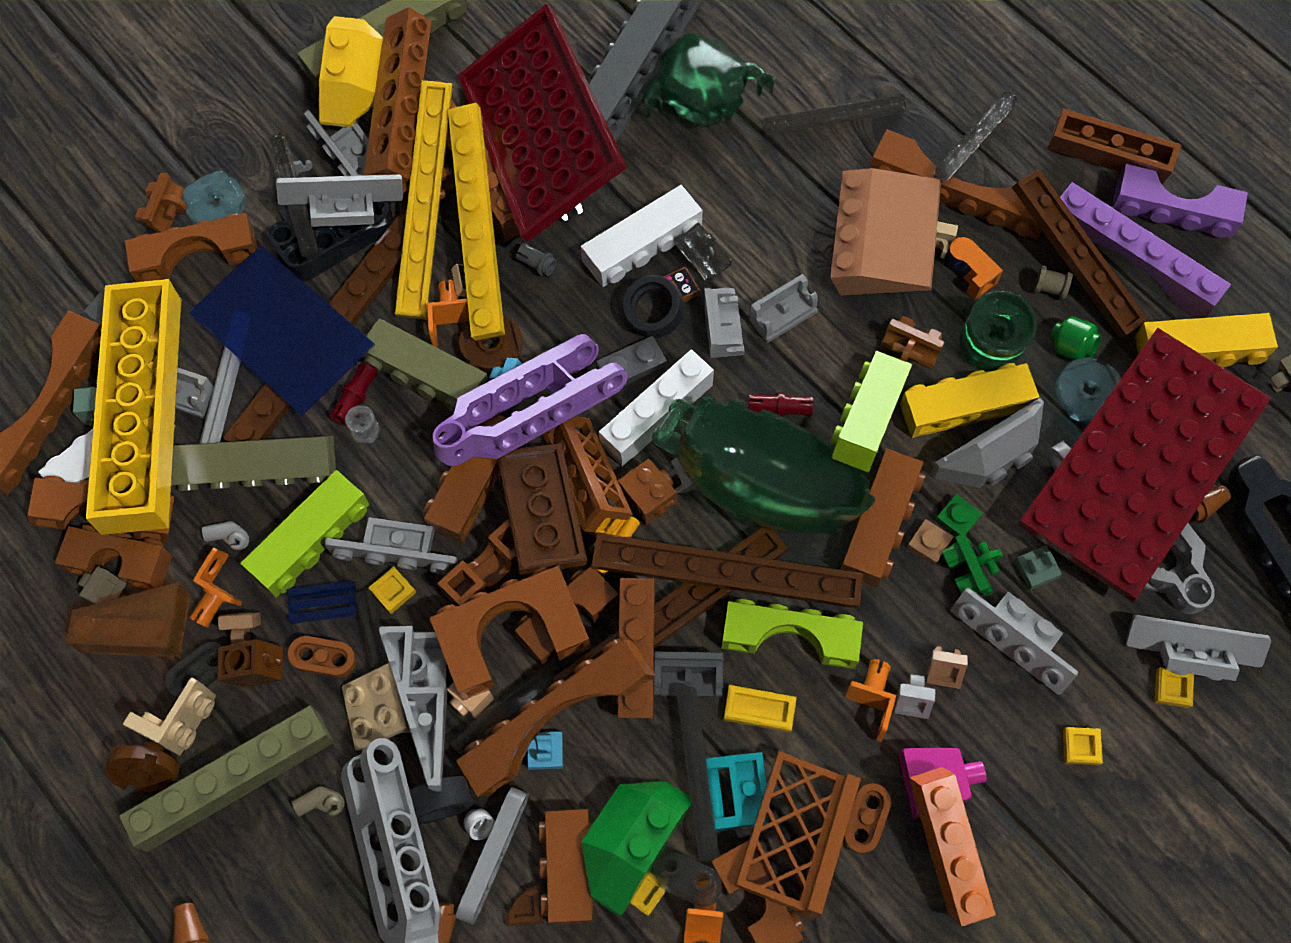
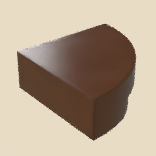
(526, 909)

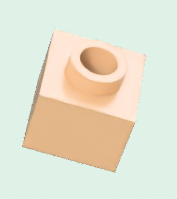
(473, 705)

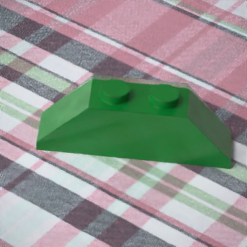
(630, 839)

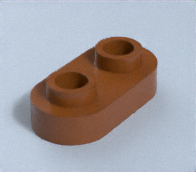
(323, 657)
(866, 819)

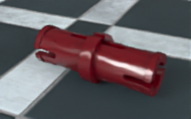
(353, 392)
(781, 404)

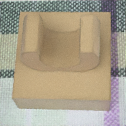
(945, 235)

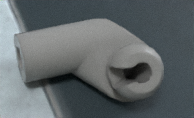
(229, 532)

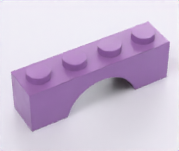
(1143, 195)

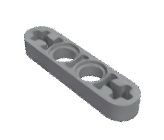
(492, 856)

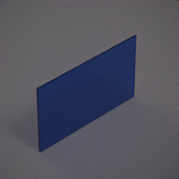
(282, 330)

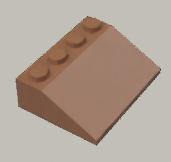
(885, 232)

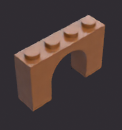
(462, 627)

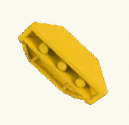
(348, 71)

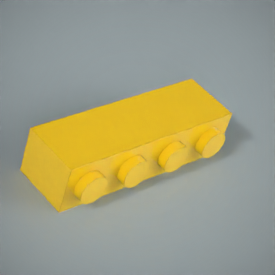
(1220, 339)
(968, 399)

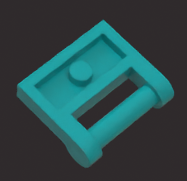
(747, 789)

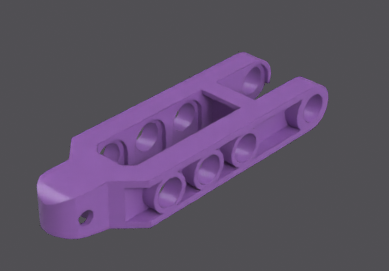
(547, 371)

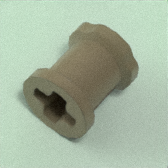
(1053, 282)

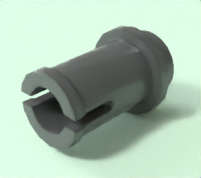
(536, 259)

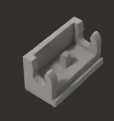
(783, 309)
(723, 322)
(192, 393)

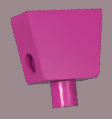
(921, 760)

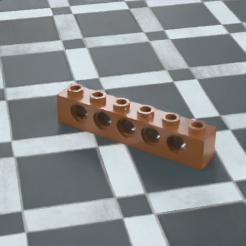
(398, 94)

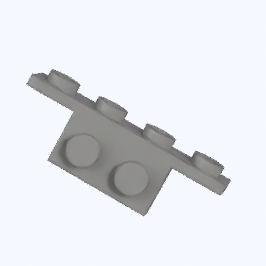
(347, 144)
(340, 198)
(396, 543)
(1019, 635)
(1198, 648)

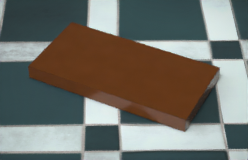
(541, 508)

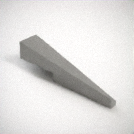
(422, 687)

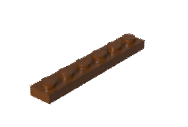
(1079, 253)

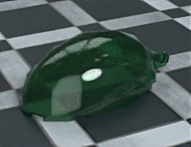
(763, 467)

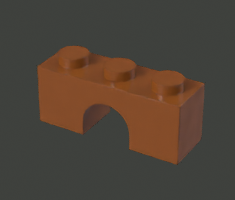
(142, 562)
(483, 573)
(591, 597)
(776, 923)

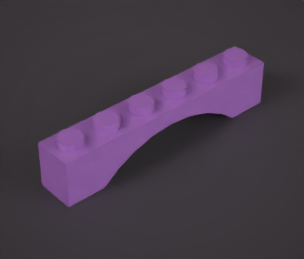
(1183, 279)

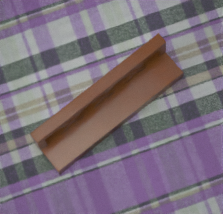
(587, 489)

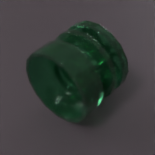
(1001, 316)

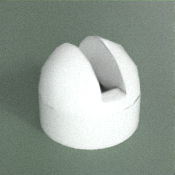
(481, 820)

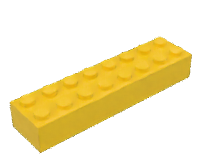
(134, 408)

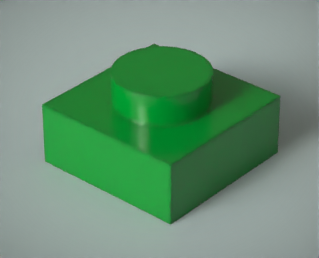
(958, 516)

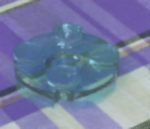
(211, 187)
(1071, 382)

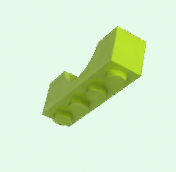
(834, 638)

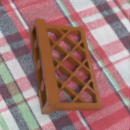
(827, 845)

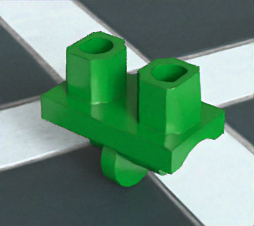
(963, 552)

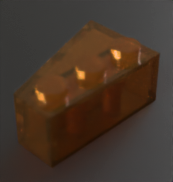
(133, 624)

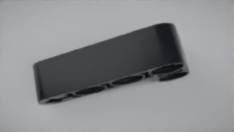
(342, 242)

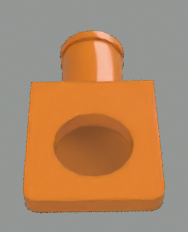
(447, 311)
(213, 594)
(873, 693)
(703, 923)

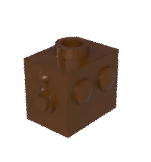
(250, 663)

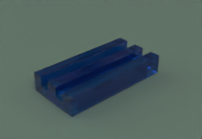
(294, 605)

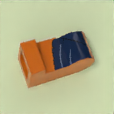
(973, 266)

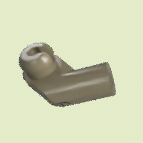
(321, 799)

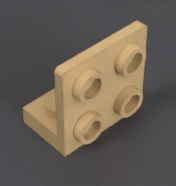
(374, 707)
(179, 727)

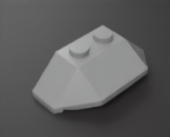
(994, 451)

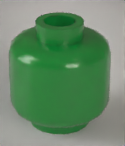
(1075, 338)

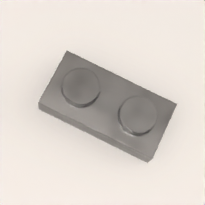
(637, 359)

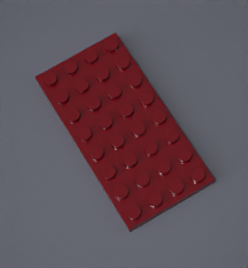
(541, 123)
(1144, 464)

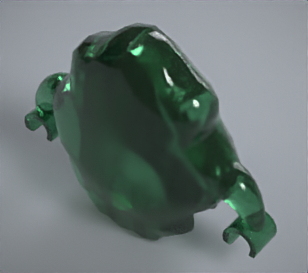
(703, 80)

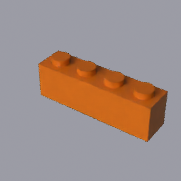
(952, 846)

